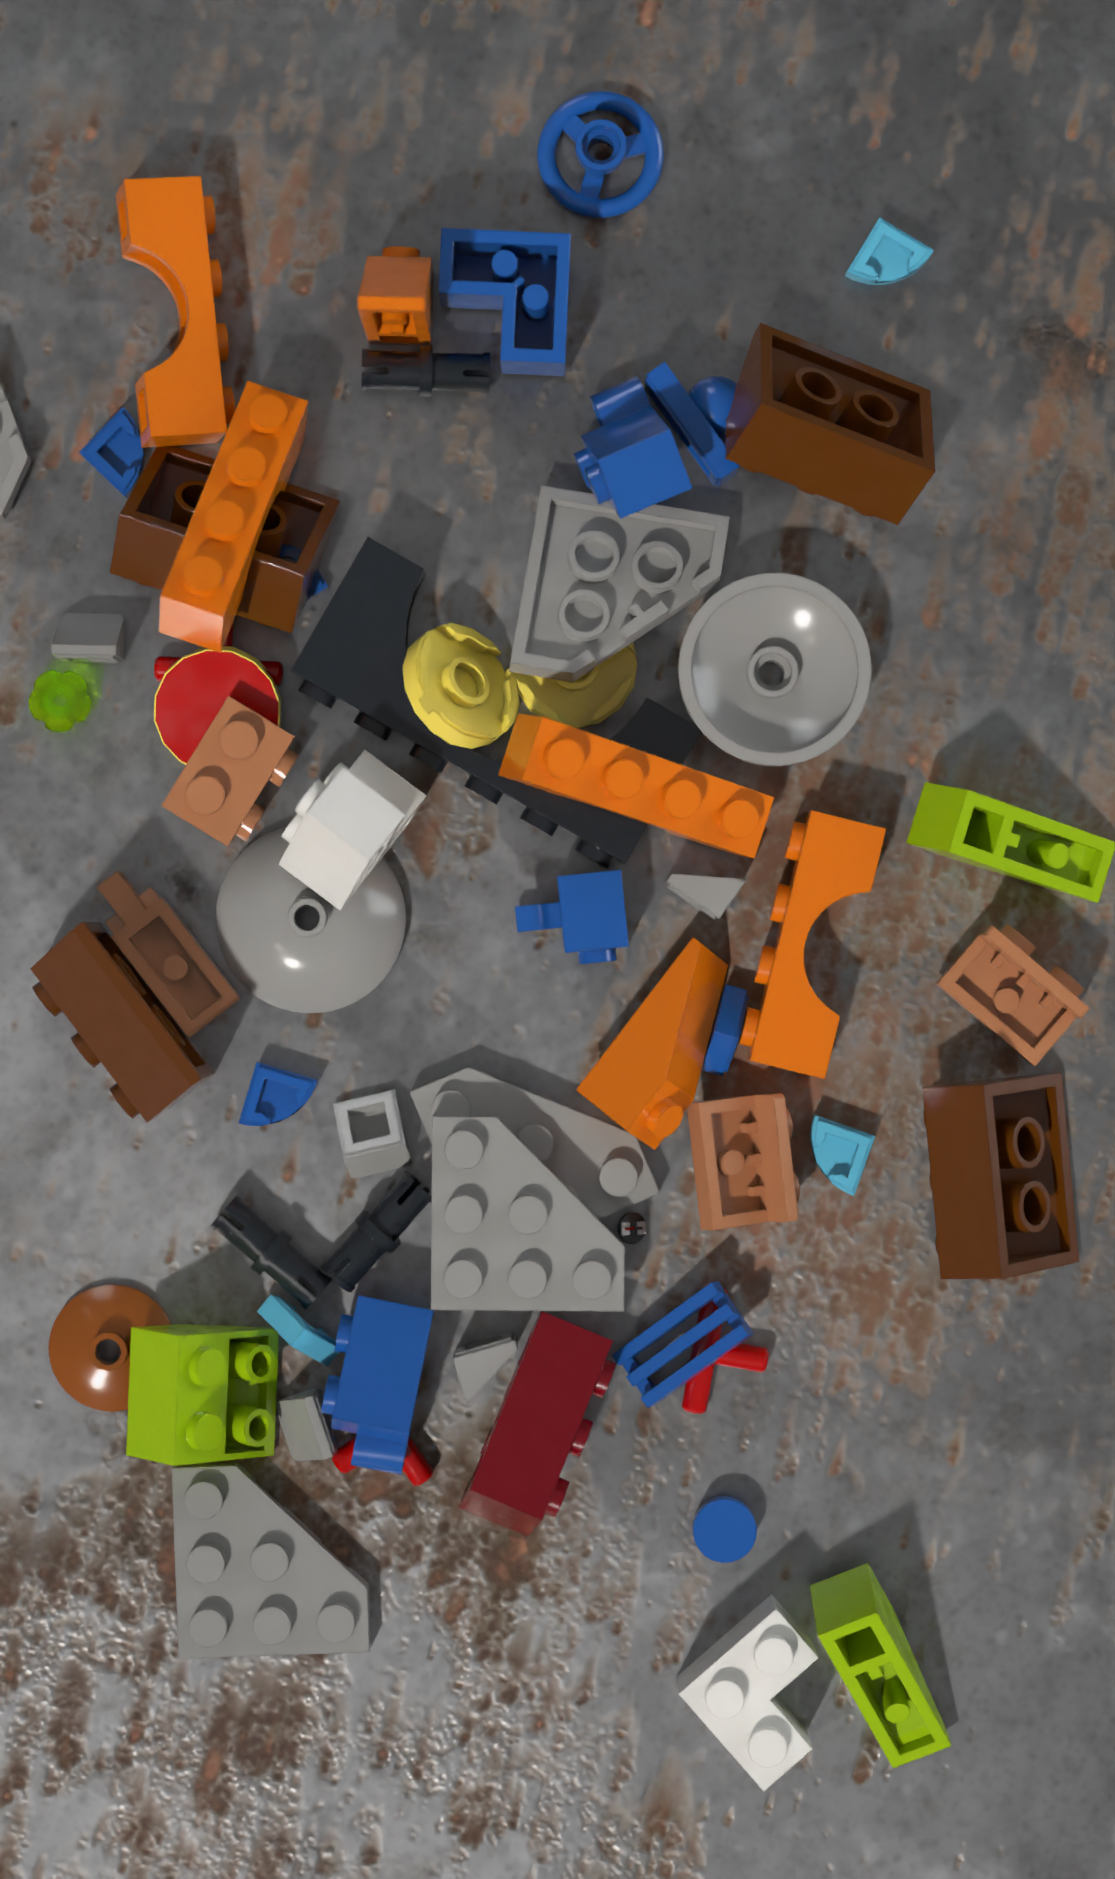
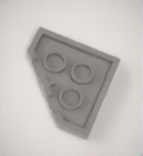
(607, 579)
(587, 1154)
(512, 1229)
(256, 1574)

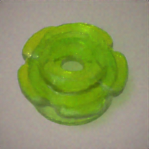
(43, 704)

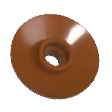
(81, 1325)

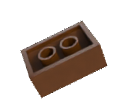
(831, 425)
(160, 513)
(119, 1022)
(1000, 1176)

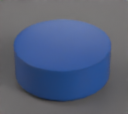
(724, 1529)

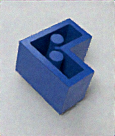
(516, 274)

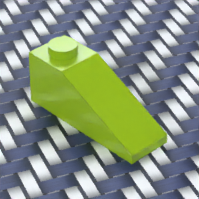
(1010, 841)
(877, 1664)

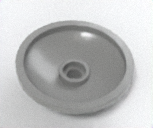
(801, 631)
(298, 967)

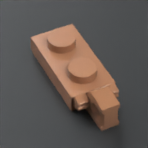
(166, 955)

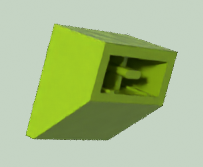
(201, 1393)

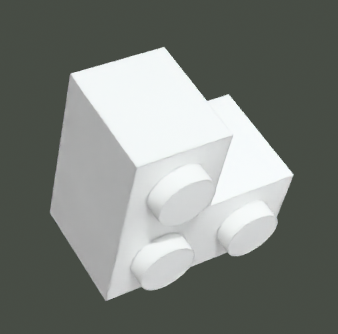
(348, 826)
(737, 1688)

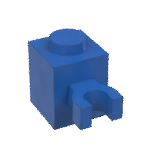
(588, 912)

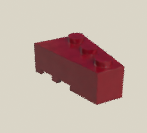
(539, 1425)

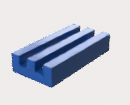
(639, 1374)

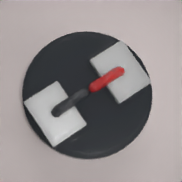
(632, 1228)

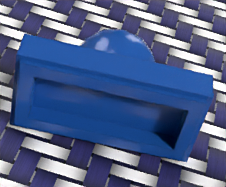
(697, 417)

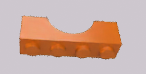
(166, 231)
(227, 522)
(636, 785)
(831, 862)

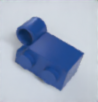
(631, 453)
(378, 1379)

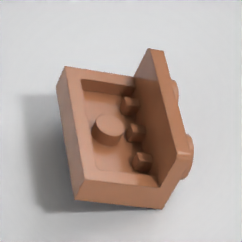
(230, 772)
(1013, 992)
(743, 1161)

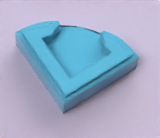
(888, 256)
(840, 1152)
(296, 1331)

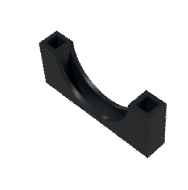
(359, 661)

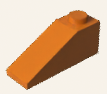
(397, 298)
(659, 1054)

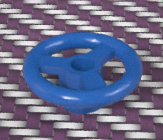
(584, 136)

